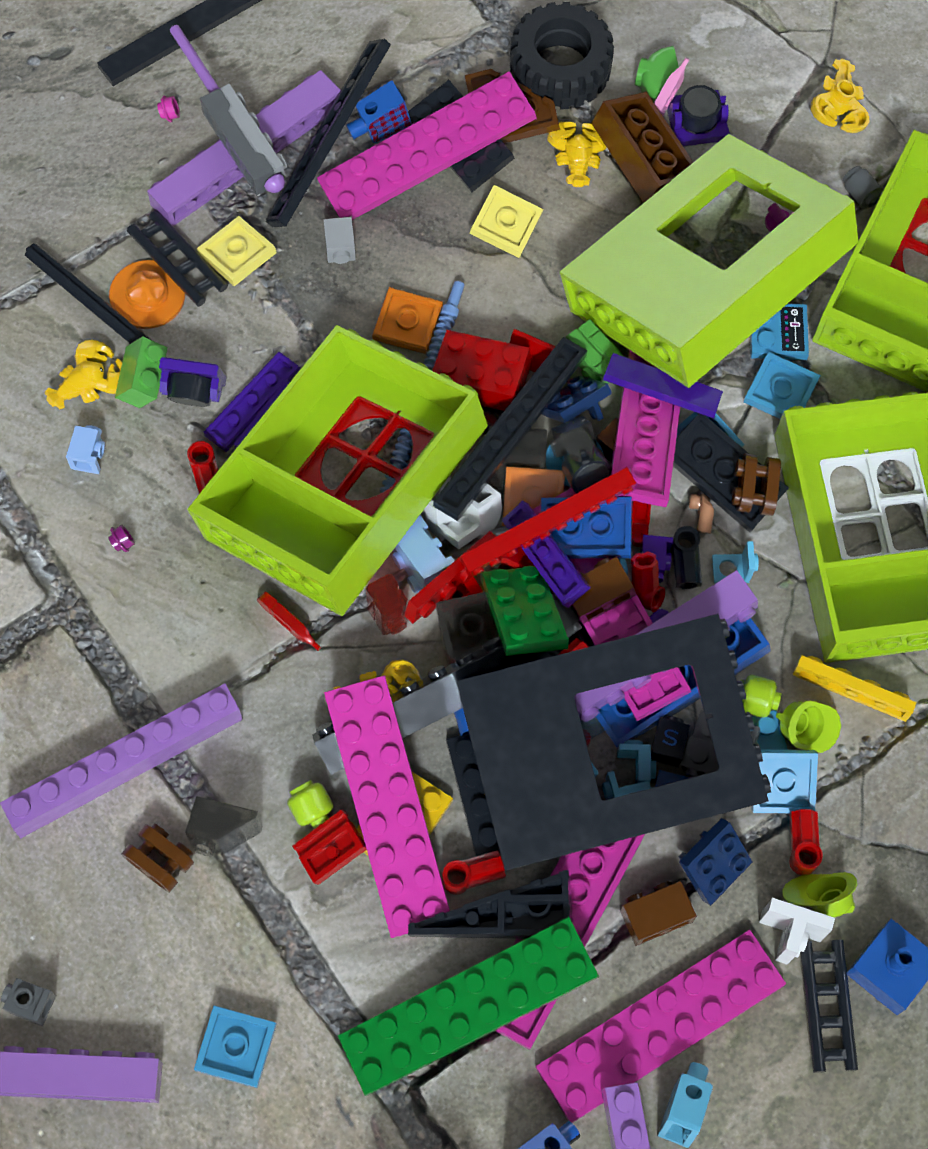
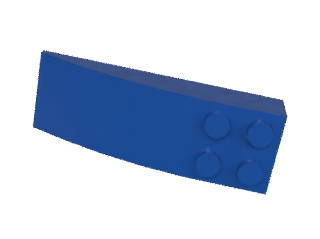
(619, 720)

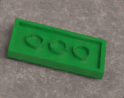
(524, 611)

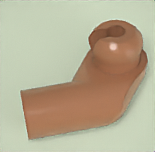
(705, 510)

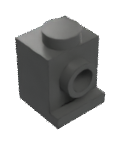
(35, 1009)

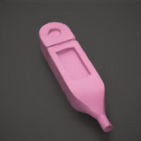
(670, 88)

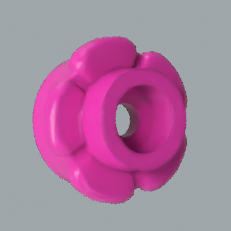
(168, 108)

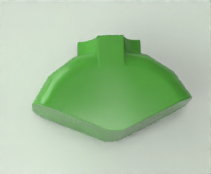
(656, 70)

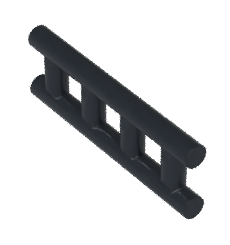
(177, 273)
(815, 1021)

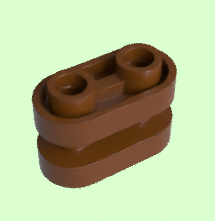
(745, 496)
(177, 855)

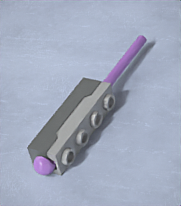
(237, 128)

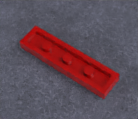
(440, 587)

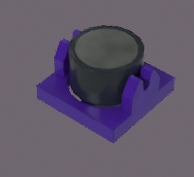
(699, 112)
(191, 381)

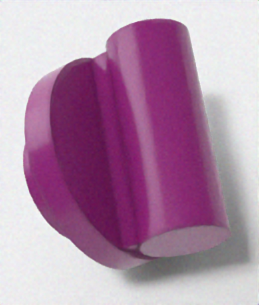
(775, 216)

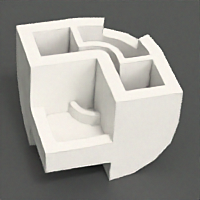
(476, 521)

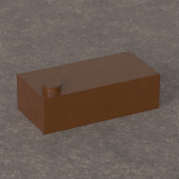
(641, 142)

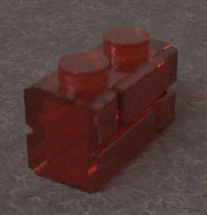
(387, 605)

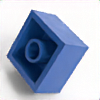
(892, 967)

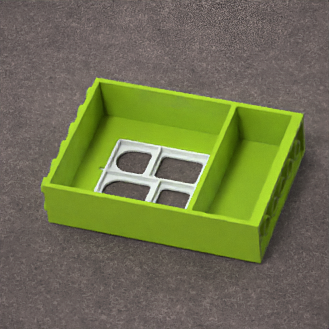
(872, 600)

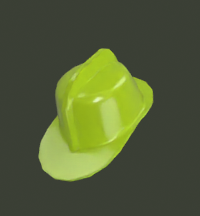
(810, 725)
(823, 892)

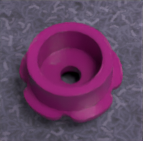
(121, 538)

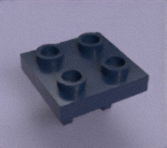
(576, 397)
(715, 861)

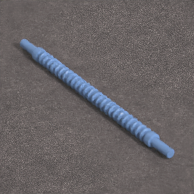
(446, 321)

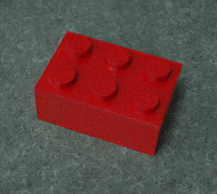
(487, 365)

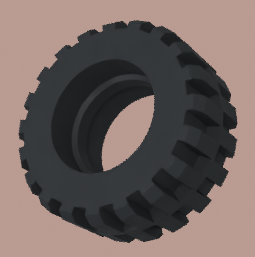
(565, 27)

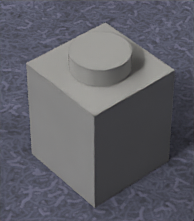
(339, 240)

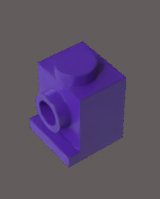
(661, 547)

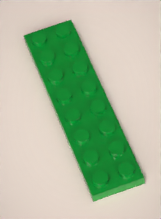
(468, 1006)

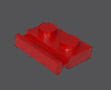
(329, 847)

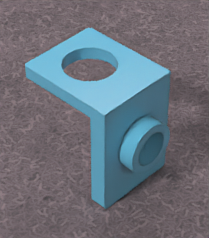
(745, 563)

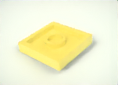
(506, 221)
(236, 250)

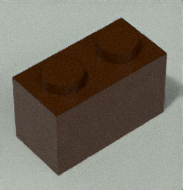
(608, 589)
(657, 912)

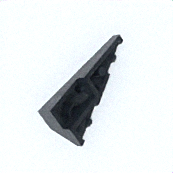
(506, 914)

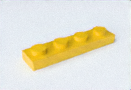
(862, 691)

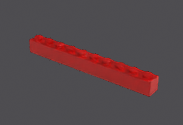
(547, 521)

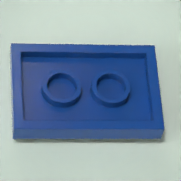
(598, 534)

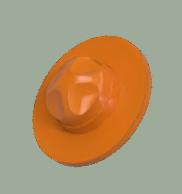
(146, 295)

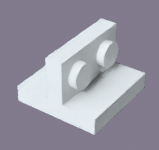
(797, 926)

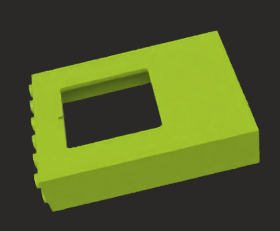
(680, 306)

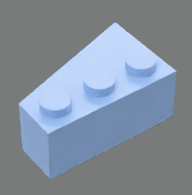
(420, 556)

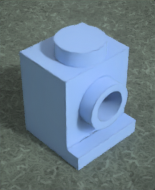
(85, 449)

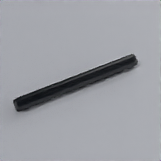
(83, 294)

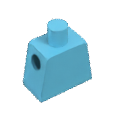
(686, 1106)

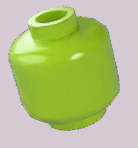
(760, 696)
(310, 804)

